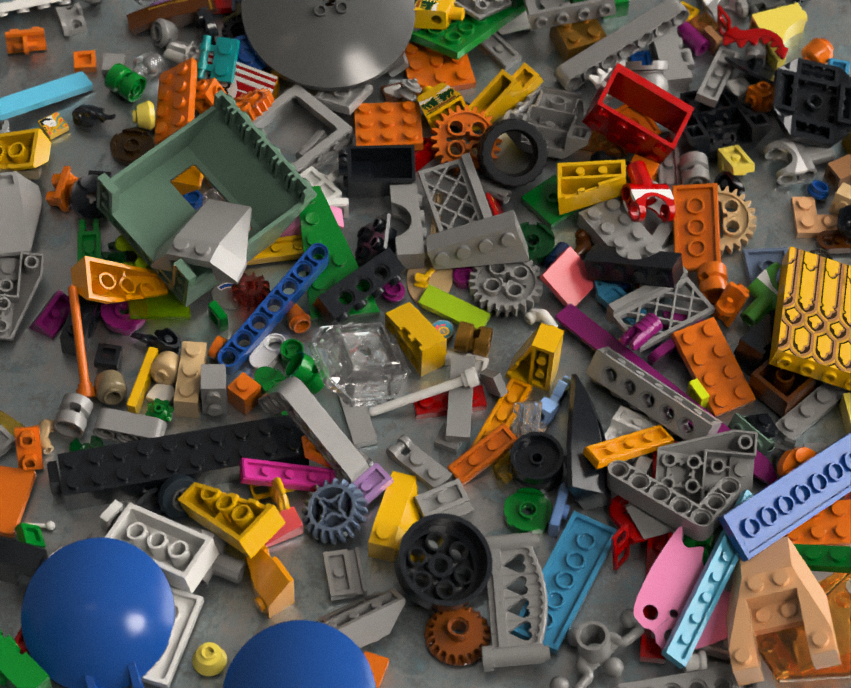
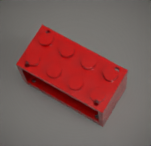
(647, 100)

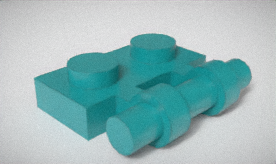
(224, 59)

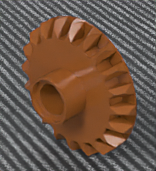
(453, 647)

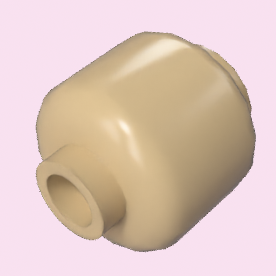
(165, 368)

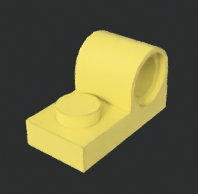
(734, 160)

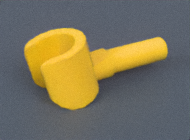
(423, 279)

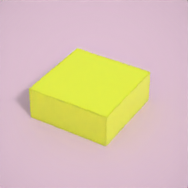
(698, 393)

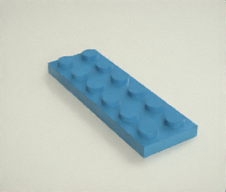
(570, 576)

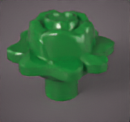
(160, 409)

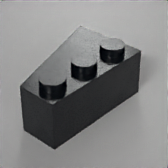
(755, 345)

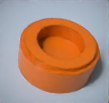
(216, 346)

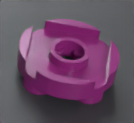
(119, 323)

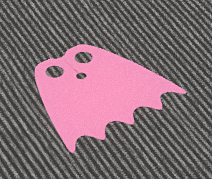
(669, 588)

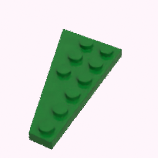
(466, 34)
(320, 226)

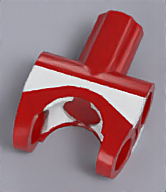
(644, 195)

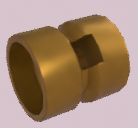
(473, 339)

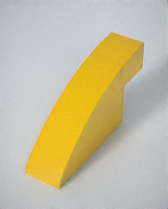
(505, 92)

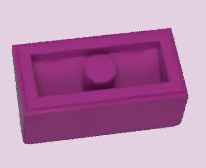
(52, 315)

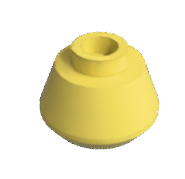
(145, 115)
(209, 659)

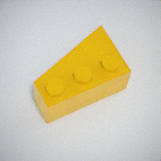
(538, 358)

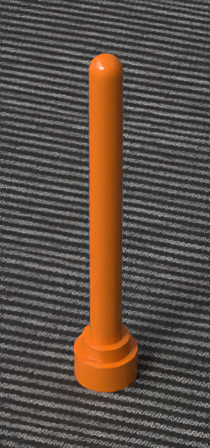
(85, 387)

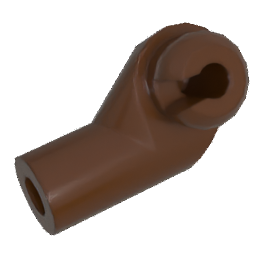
(583, 242)

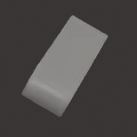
(127, 426)

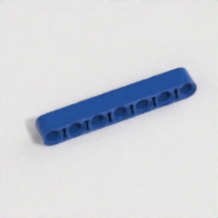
(275, 297)

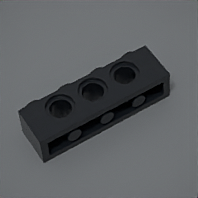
(385, 264)
(90, 318)

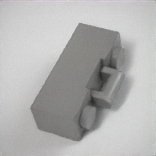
(670, 49)

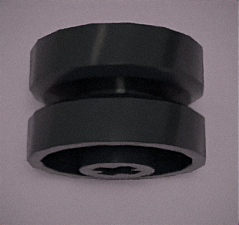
(537, 462)

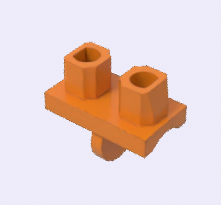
(25, 40)
(62, 183)
(731, 303)
(28, 447)

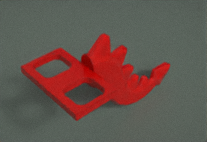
(752, 36)
(627, 531)

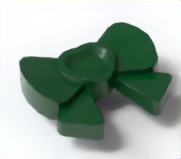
(116, 256)
(95, 442)

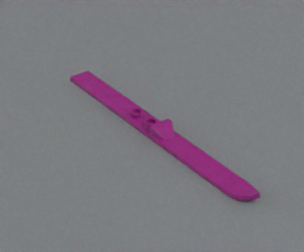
(598, 338)

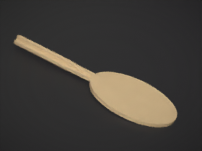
(440, 278)

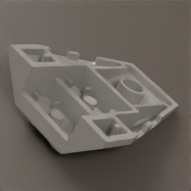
(557, 116)
(212, 239)

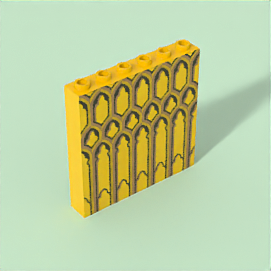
(813, 318)

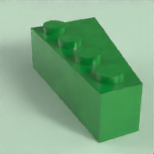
(19, 669)

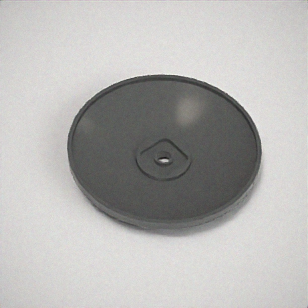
(325, 44)

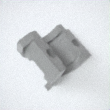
(71, 19)

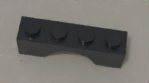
(659, 270)

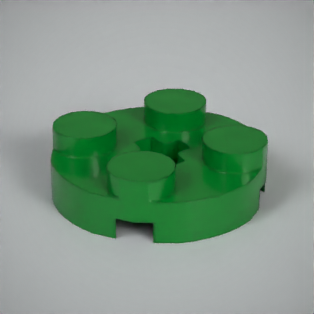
(523, 499)

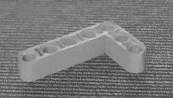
(317, 425)
(669, 506)

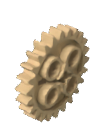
(741, 220)

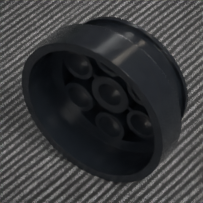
(449, 533)

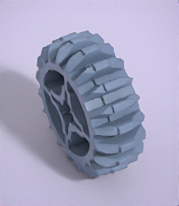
(325, 527)

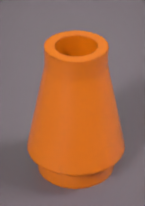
(298, 319)

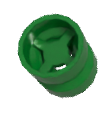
(289, 349)

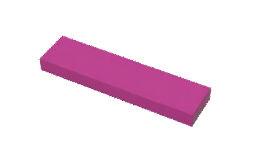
(292, 475)

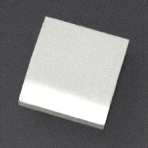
(627, 422)

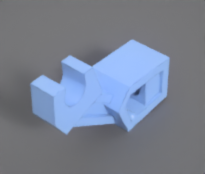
(551, 406)

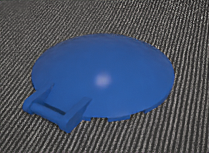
(98, 614)
(299, 657)

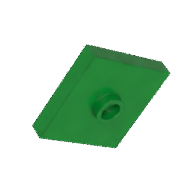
(544, 203)

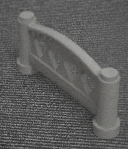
(505, 647)

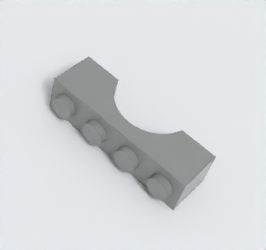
(405, 207)

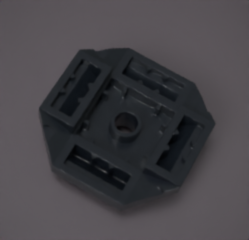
(814, 83)

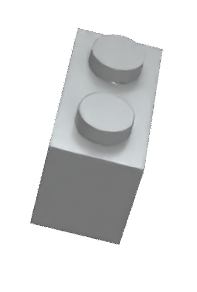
(213, 389)

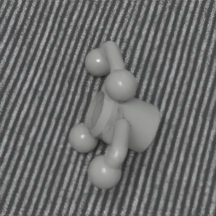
(592, 657)

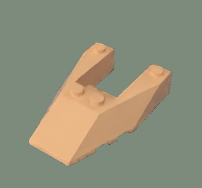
(774, 595)

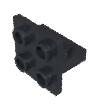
(375, 239)

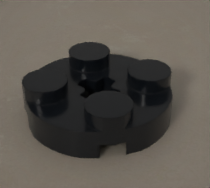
(206, 24)
(79, 201)

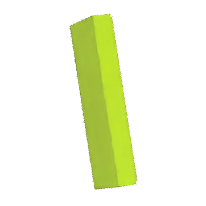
(452, 308)

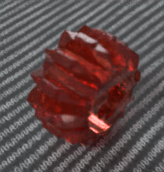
(250, 291)

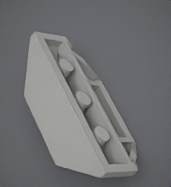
(368, 617)

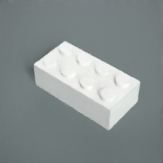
(177, 549)

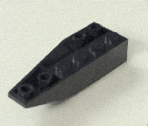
(583, 430)

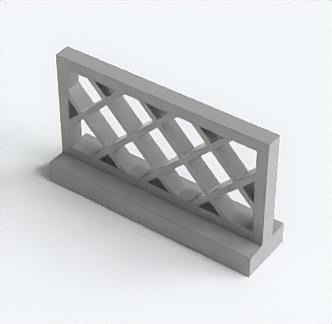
(471, 184)
(646, 297)

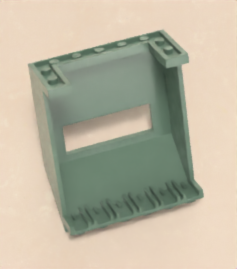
(235, 162)

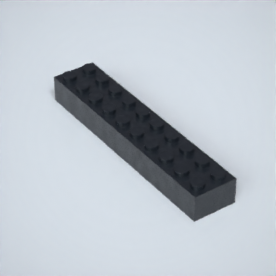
(206, 455)

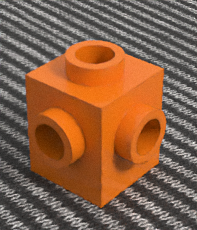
(205, 93)
(760, 96)

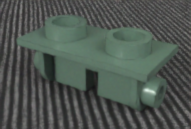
(739, 422)

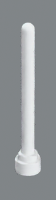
(466, 379)

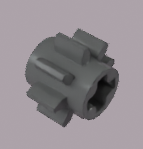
(781, 447)

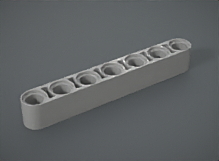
(621, 43)

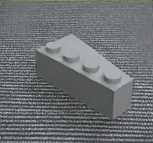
(479, 243)

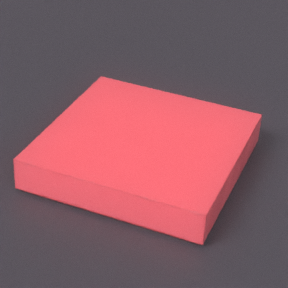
(568, 278)

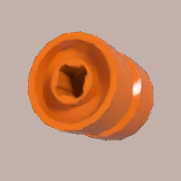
(712, 280)

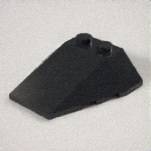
(724, 125)

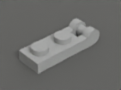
(418, 463)

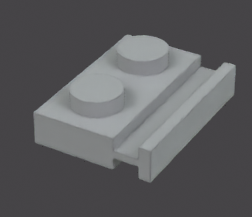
(447, 499)
(344, 574)

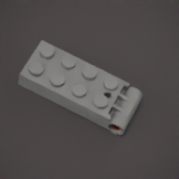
(611, 226)

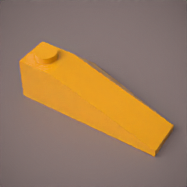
(115, 282)

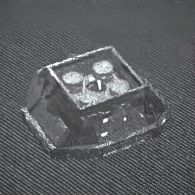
(359, 362)

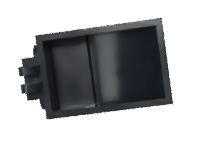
(374, 168)

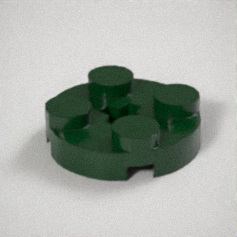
(544, 238)

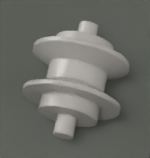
(409, 90)

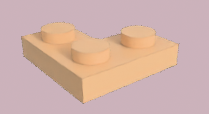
(807, 222)

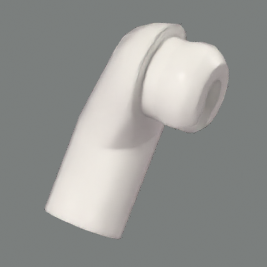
(539, 316)

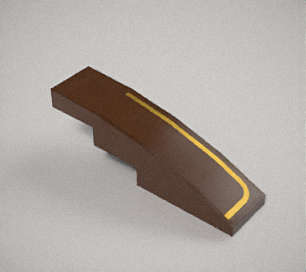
(173, 10)

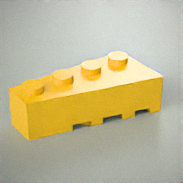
(236, 520)

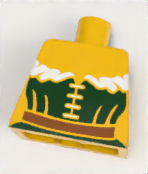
(436, 13)
(438, 100)

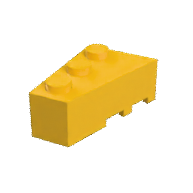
(589, 183)
(417, 338)

